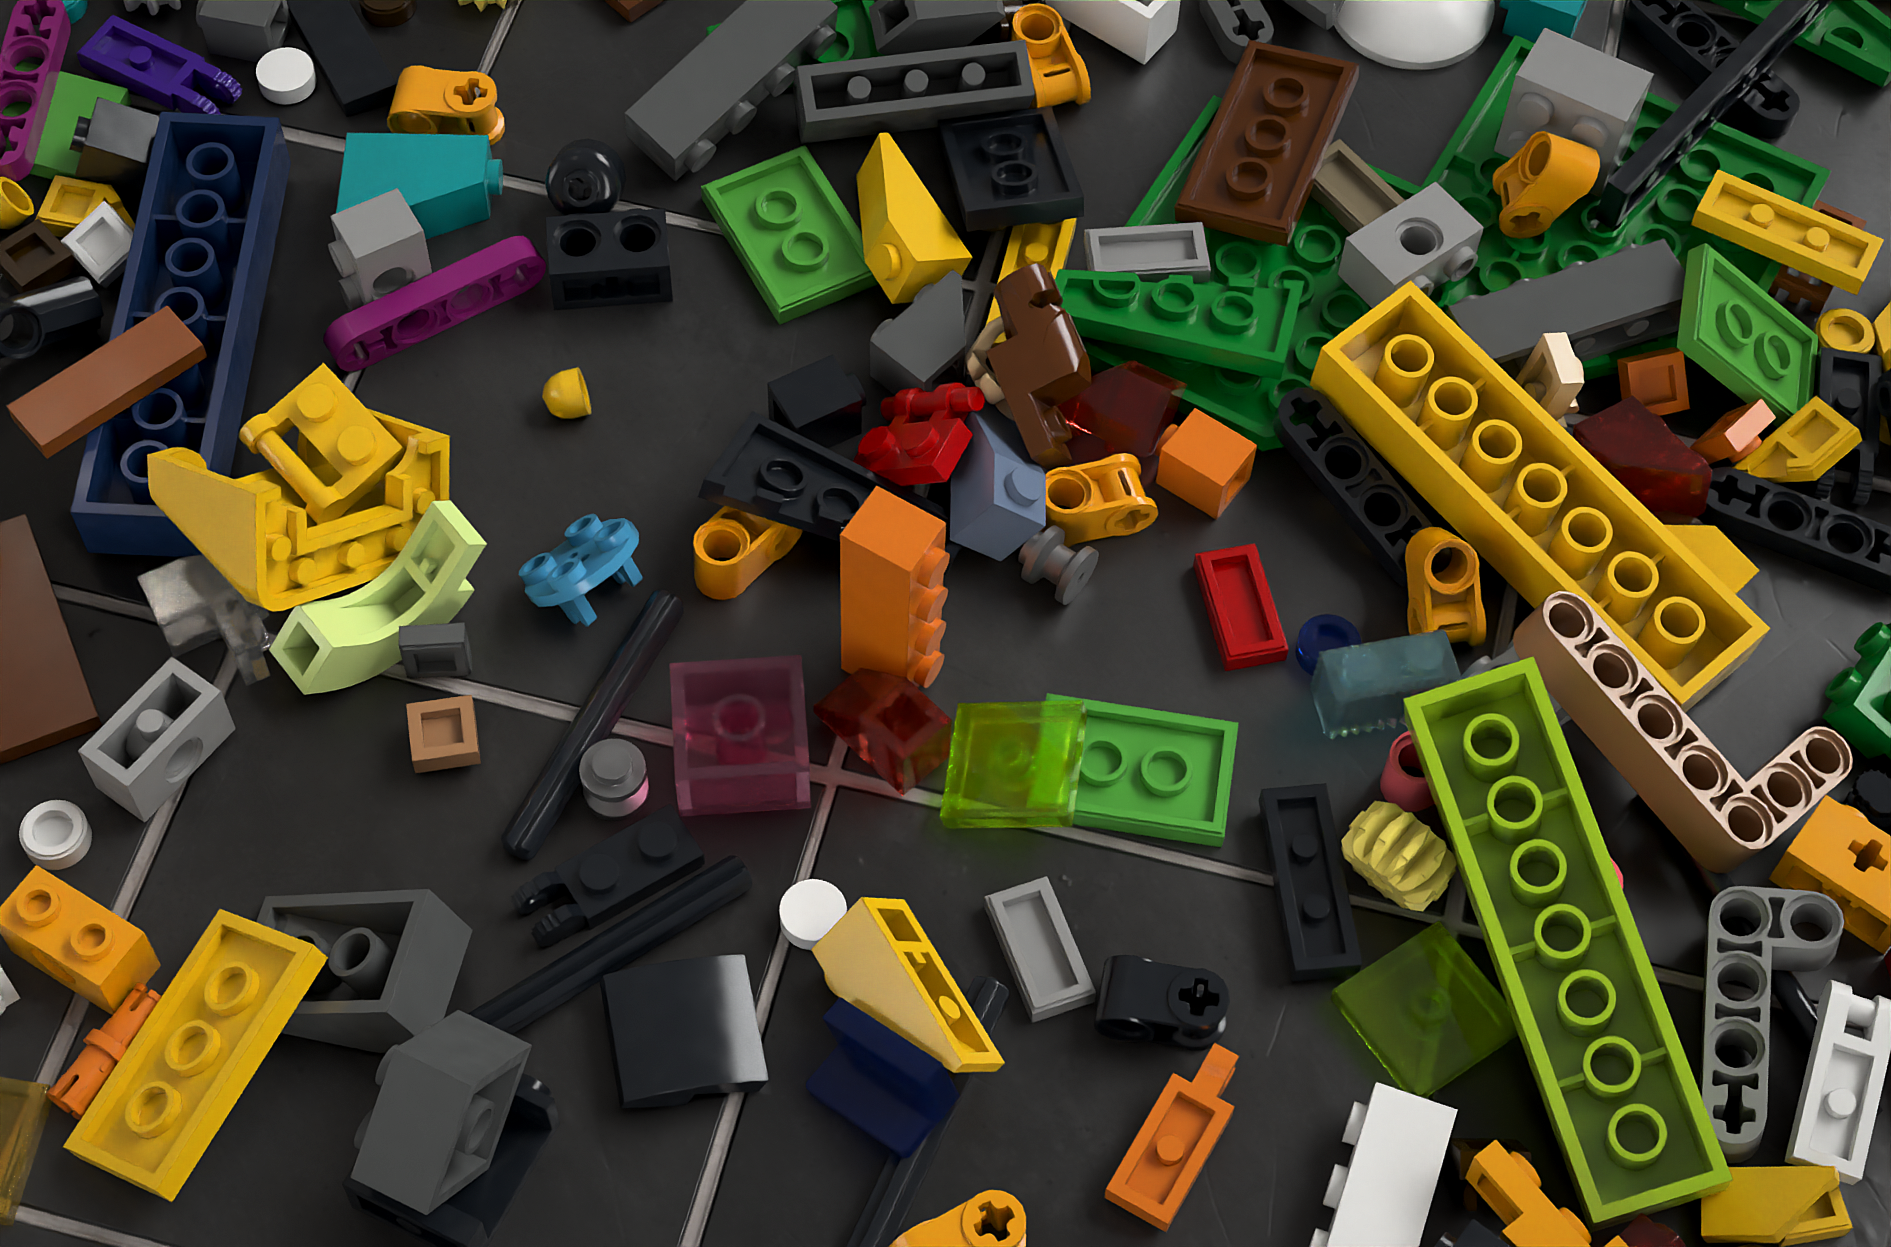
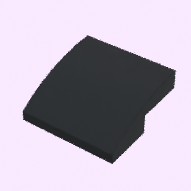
(682, 1030)

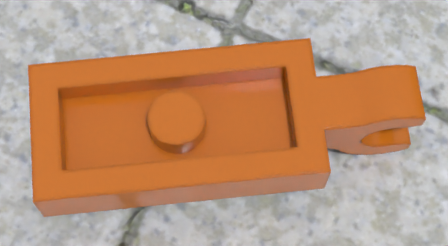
(1175, 1142)

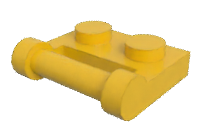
(339, 430)

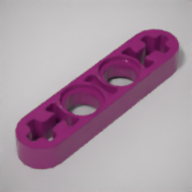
(31, 86)
(377, 328)

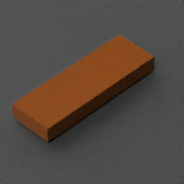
(106, 381)

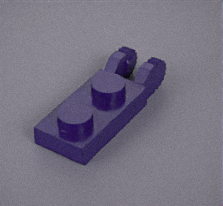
(156, 68)

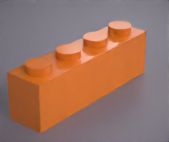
(893, 589)

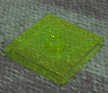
(1014, 764)
(1426, 1011)

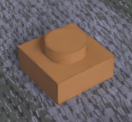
(443, 733)

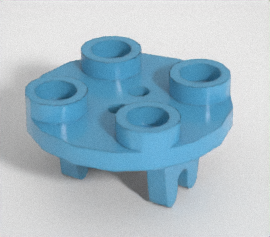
(580, 564)

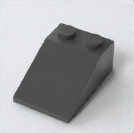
(385, 966)

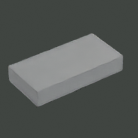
(1150, 251)
(1039, 949)

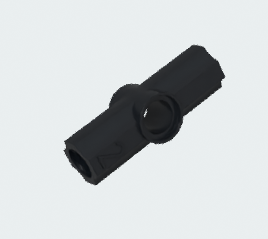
(49, 316)

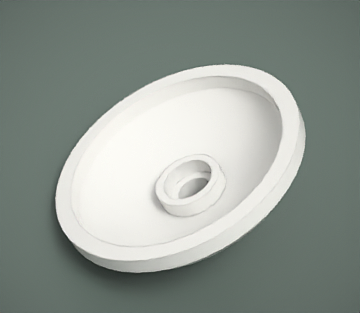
(1415, 31)

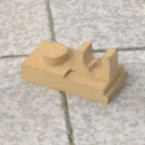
(1553, 376)

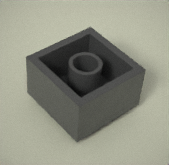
(439, 1110)

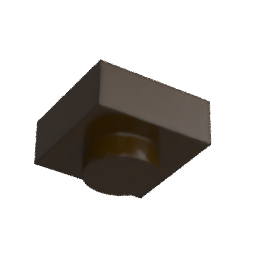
(34, 258)

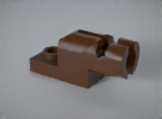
(1038, 362)

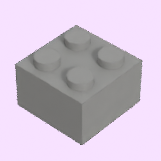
(1577, 97)

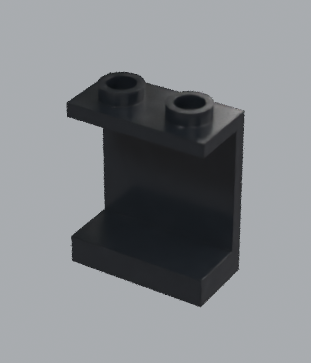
(480, 1207)

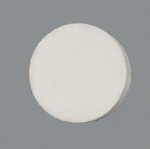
(286, 76)
(55, 834)
(810, 911)

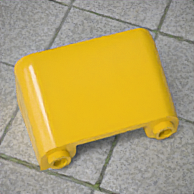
(267, 542)

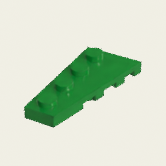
(1845, 33)
(1209, 324)

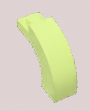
(357, 635)

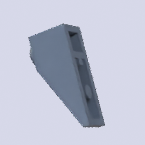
(996, 488)

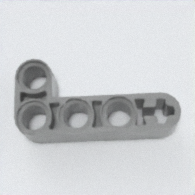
(1748, 1022)

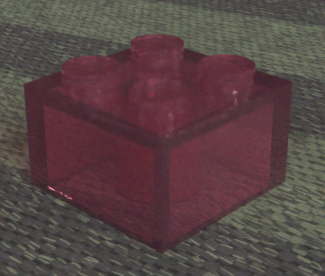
(740, 735)

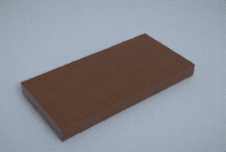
(1267, 142)
(40, 673)

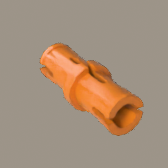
(102, 1053)

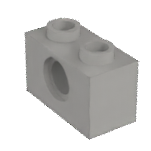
(1417, 241)
(378, 249)
(157, 739)

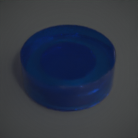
(1323, 634)

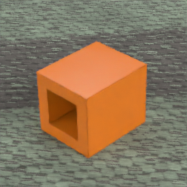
(1204, 462)

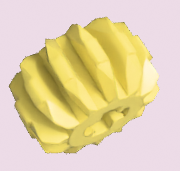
(1398, 855)

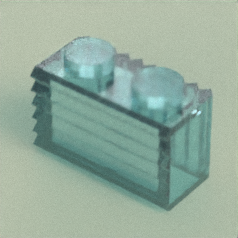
(1368, 681)

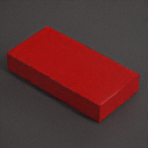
(1240, 607)

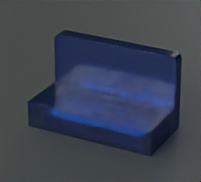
(881, 1081)

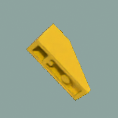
(902, 226)
(893, 973)

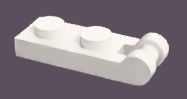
(1842, 1083)

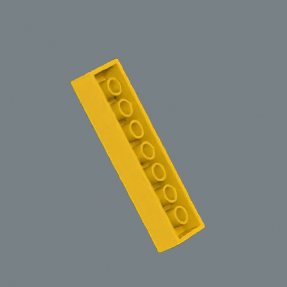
(1530, 492)

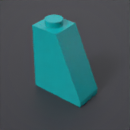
(440, 176)

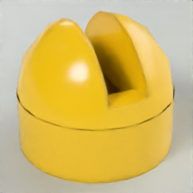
(14, 204)
(567, 394)

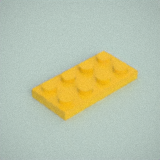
(195, 1054)

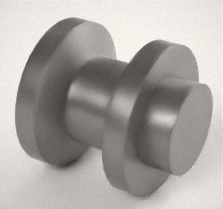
(1049, 558)
(614, 779)

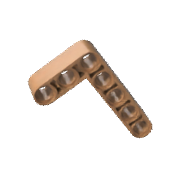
(1661, 748)

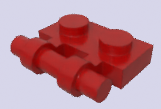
(919, 449)

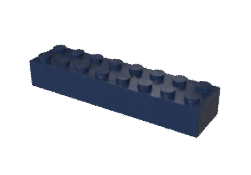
(207, 255)

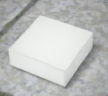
(101, 244)

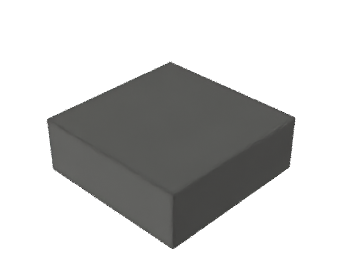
(435, 650)

